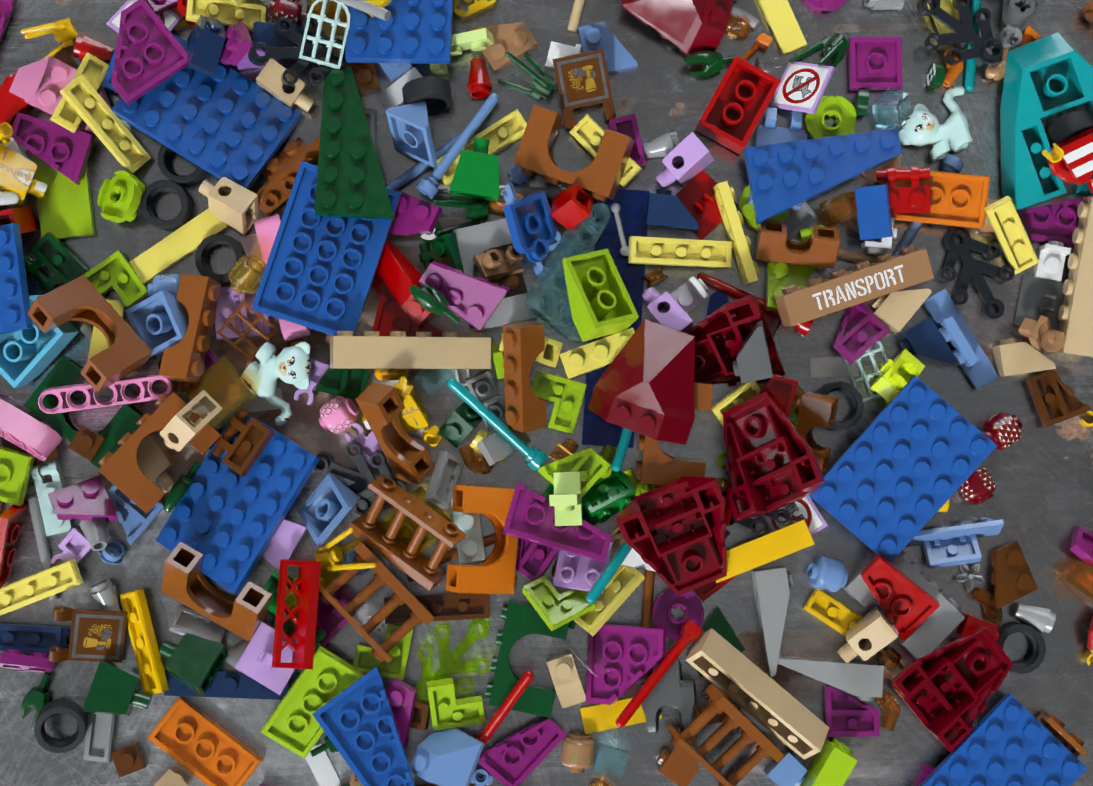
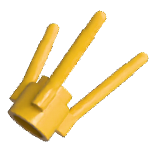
(62, 30)
(332, 555)

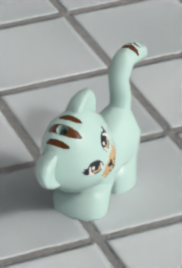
(924, 128)
(290, 366)

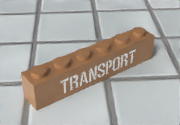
(854, 286)

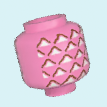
(338, 414)

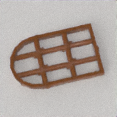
(251, 327)

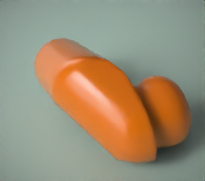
(952, 71)

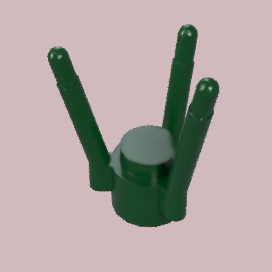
(833, 50)
(542, 84)
(475, 210)

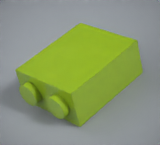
(830, 765)

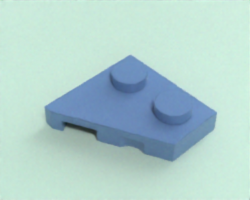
(599, 36)
(131, 516)

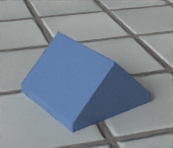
(412, 132)
(327, 508)

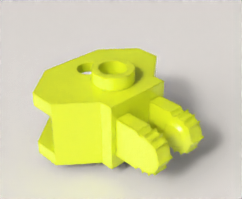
(896, 375)

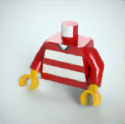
(1073, 159)

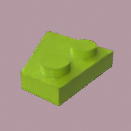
(587, 462)

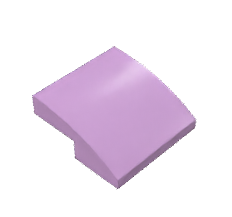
(226, 306)

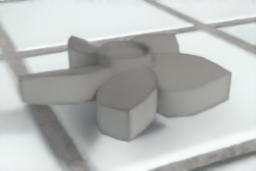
(969, 576)

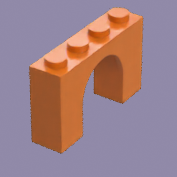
(497, 572)

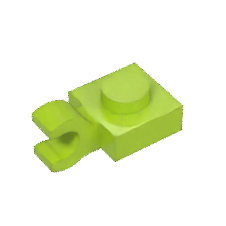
(498, 358)

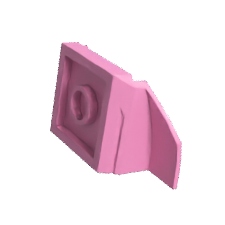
(41, 83)

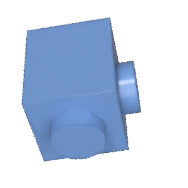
(788, 771)

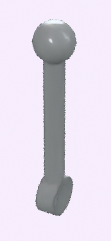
(615, 208)

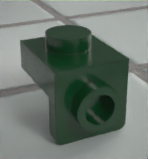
(460, 424)

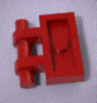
(906, 199)

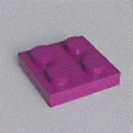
(875, 63)

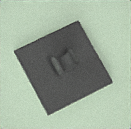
(1039, 298)

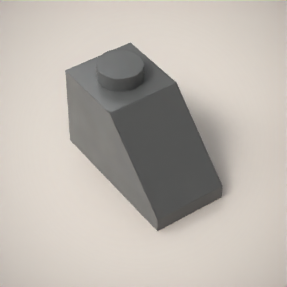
(753, 357)

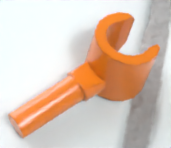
(762, 41)

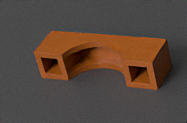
(521, 346)
(186, 359)
(406, 457)
(682, 766)

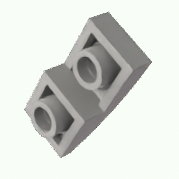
(485, 390)

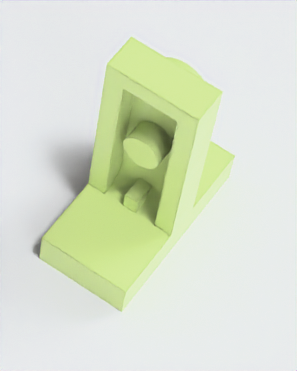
(475, 40)
(567, 498)

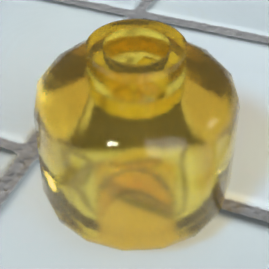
(246, 274)

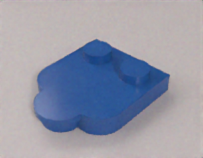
(531, 225)

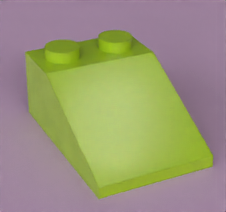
(597, 295)

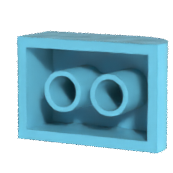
(31, 351)

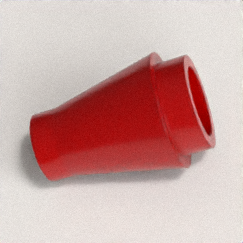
(97, 49)
(479, 81)

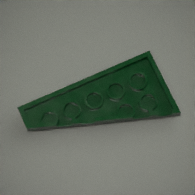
(348, 165)

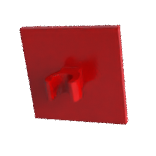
(701, 203)

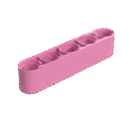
(266, 231)
(93, 400)
(27, 432)

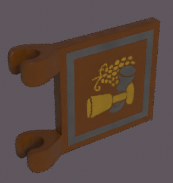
(583, 82)
(93, 635)

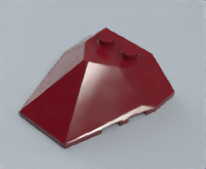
(686, 23)
(722, 335)
(650, 384)
(766, 459)
(679, 531)
(953, 685)

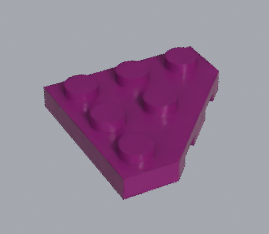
(144, 53)
(620, 659)

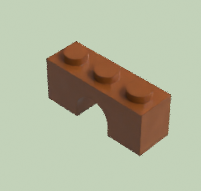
(817, 250)
(812, 412)

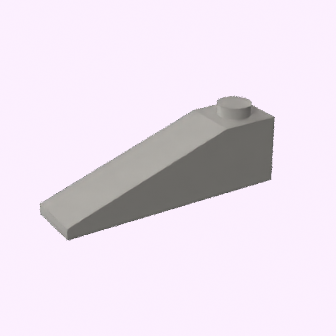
(772, 599)
(855, 677)

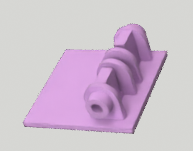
(579, 572)

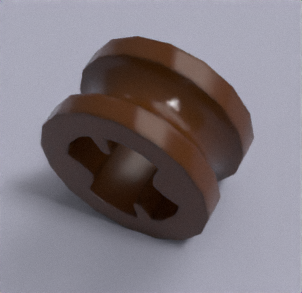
(655, 277)

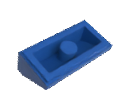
(873, 212)

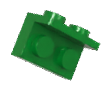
(607, 497)

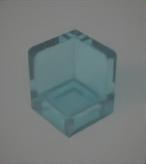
(891, 109)
(433, 380)
(610, 760)

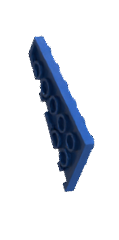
(803, 169)
(366, 732)

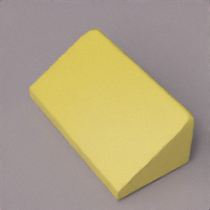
(738, 396)

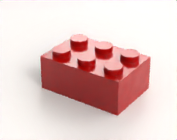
(737, 105)

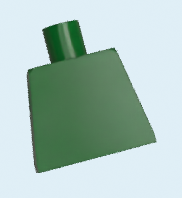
(477, 173)

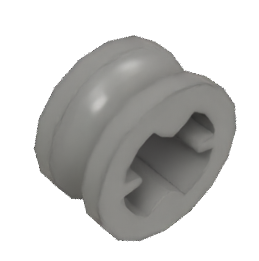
(1016, 35)

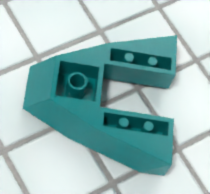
(1038, 84)

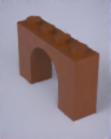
(599, 178)
(82, 302)
(123, 467)
(660, 468)
(187, 585)

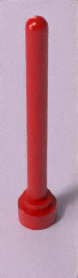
(737, 293)
(689, 634)
(506, 706)

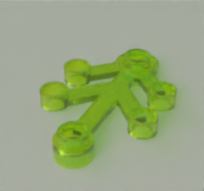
(449, 663)

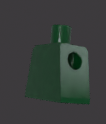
(194, 661)
(115, 692)

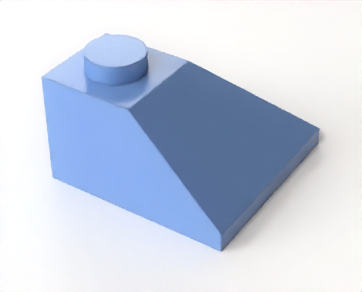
(159, 321)
(447, 758)

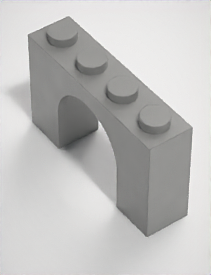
(477, 240)
(934, 628)

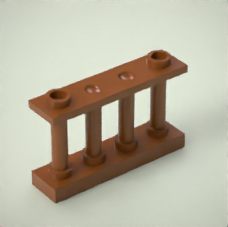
(394, 549)
(399, 597)
(734, 719)

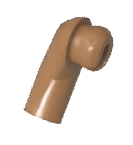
(998, 71)

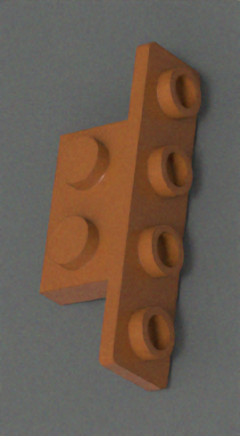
(283, 171)

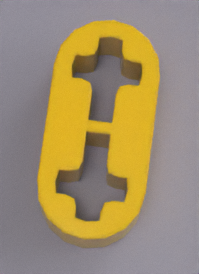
(474, 9)

